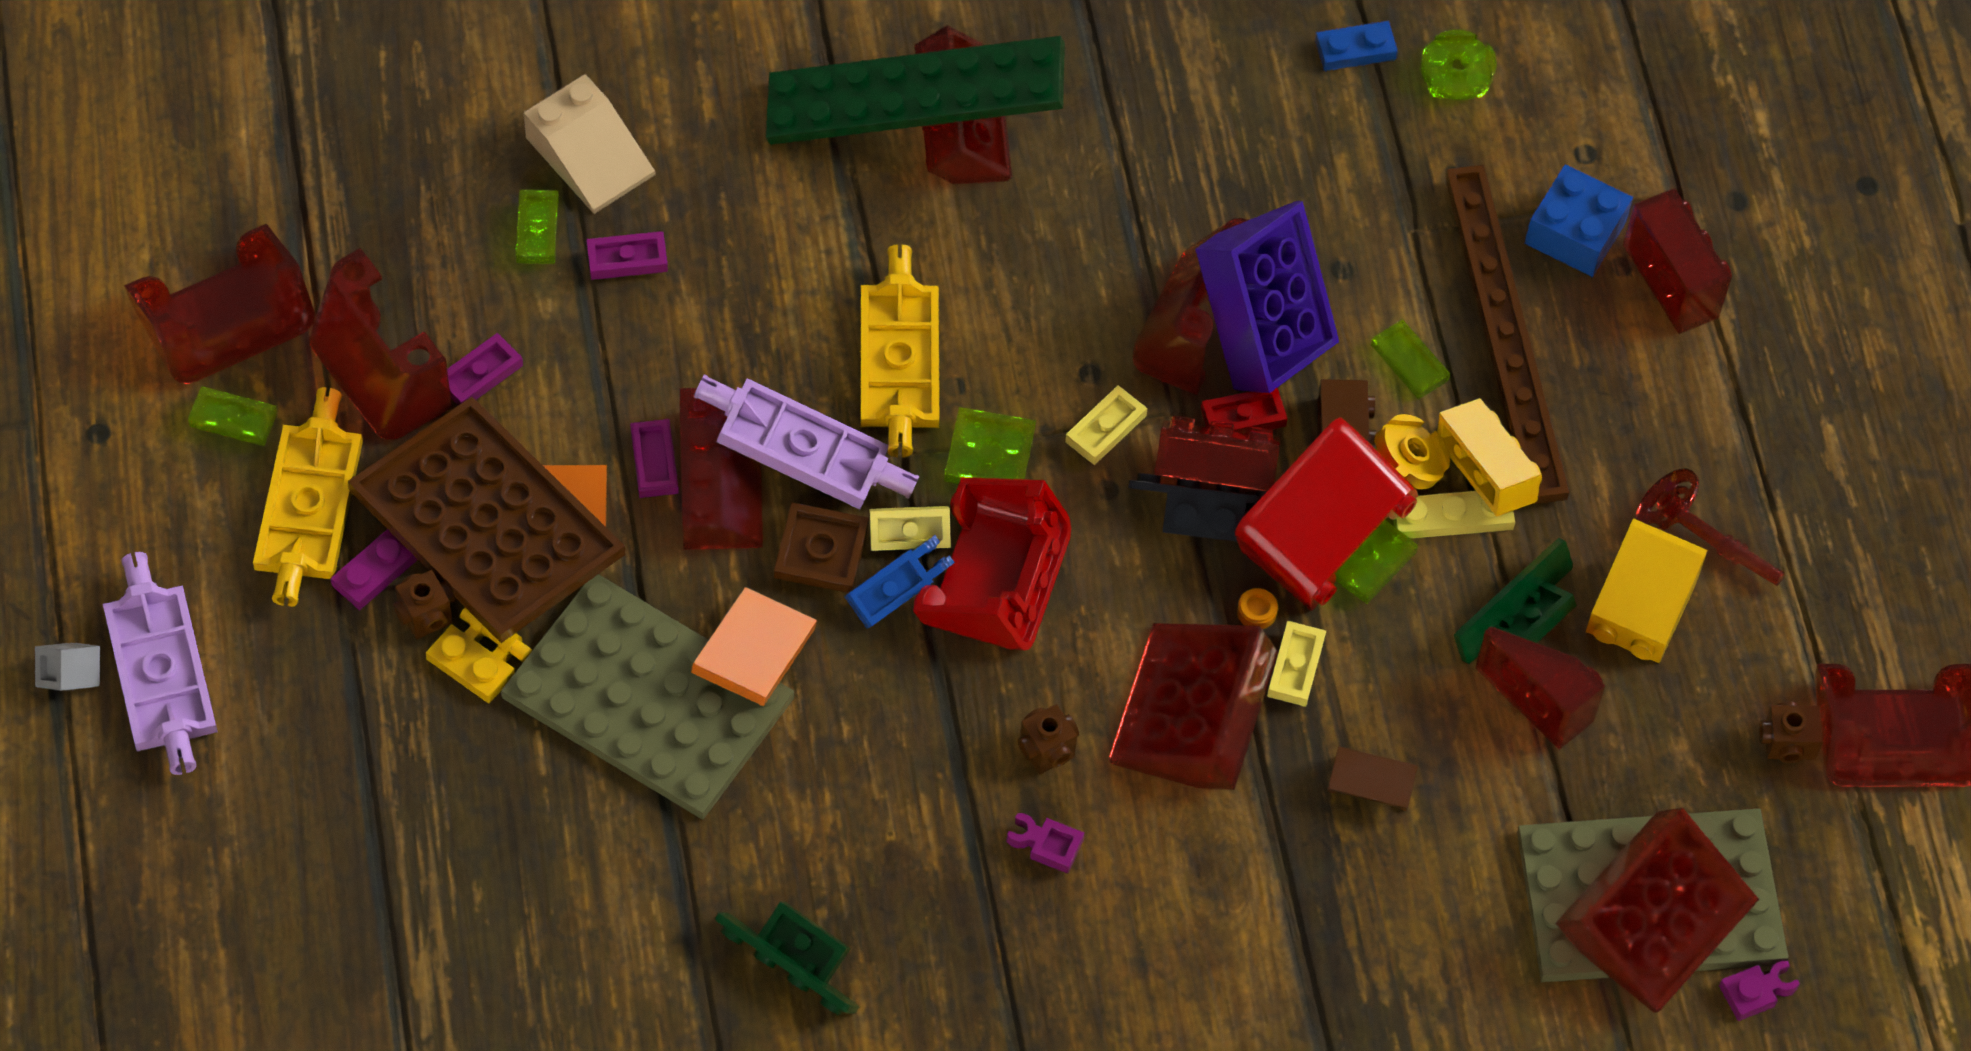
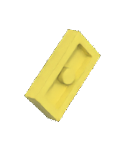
(1106, 425)
(909, 527)
(1296, 663)

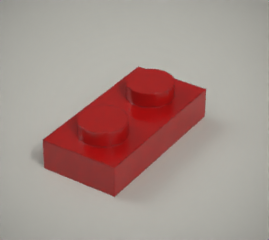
(1246, 410)

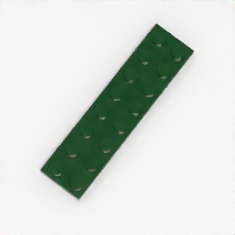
(916, 90)

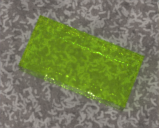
(1410, 359)

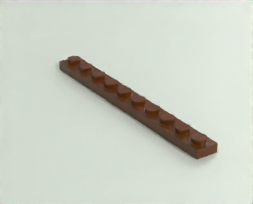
(1505, 327)

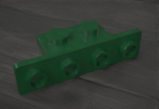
(1526, 605)
(799, 948)

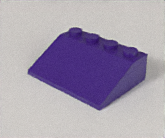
(1267, 298)

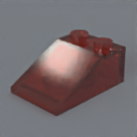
(1542, 683)

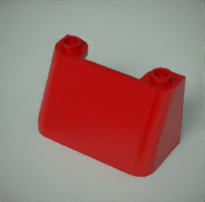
(1323, 512)
(1003, 562)

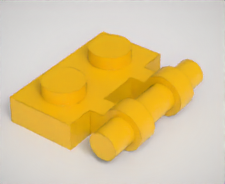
(471, 663)

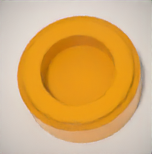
(1257, 608)

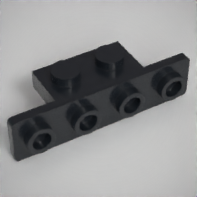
(1197, 509)

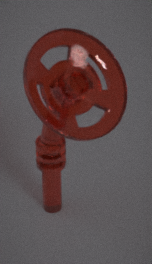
(1678, 511)

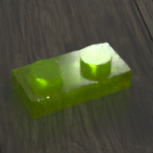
(537, 226)
(232, 416)

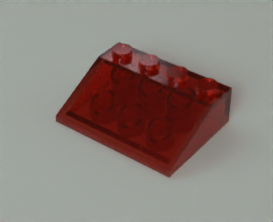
(1195, 703)
(1658, 909)

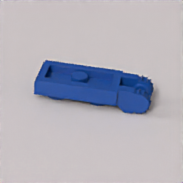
(895, 584)

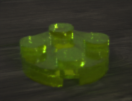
(1454, 83)

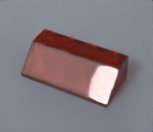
(965, 149)
(717, 483)

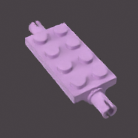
(803, 442)
(159, 666)

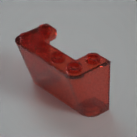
(379, 382)

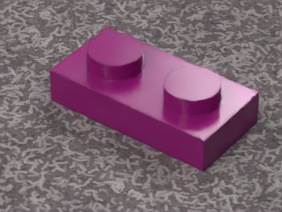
(627, 255)
(482, 369)
(373, 570)

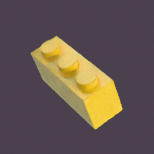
(1489, 457)

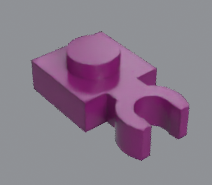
(1051, 844)
(1754, 992)

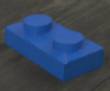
(1356, 45)

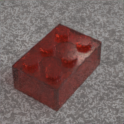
(1677, 260)
(1217, 454)

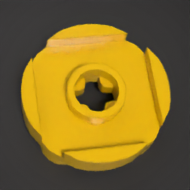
(1404, 437)

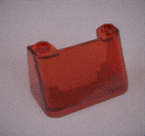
(228, 313)
(1177, 329)
(1895, 734)

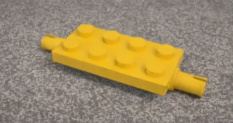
(899, 353)
(308, 499)

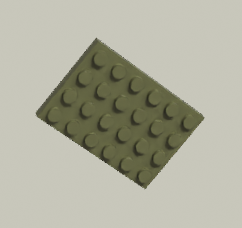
(624, 689)
(1568, 856)

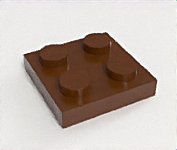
(821, 547)

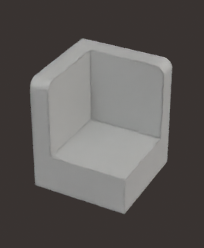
(67, 666)

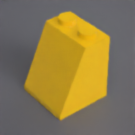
(1646, 591)

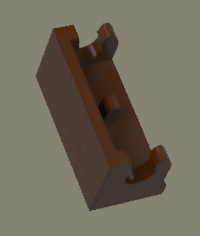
(1372, 777)

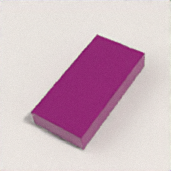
(654, 458)

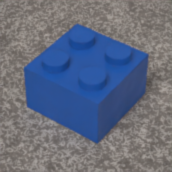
(1578, 220)

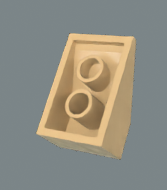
(587, 144)

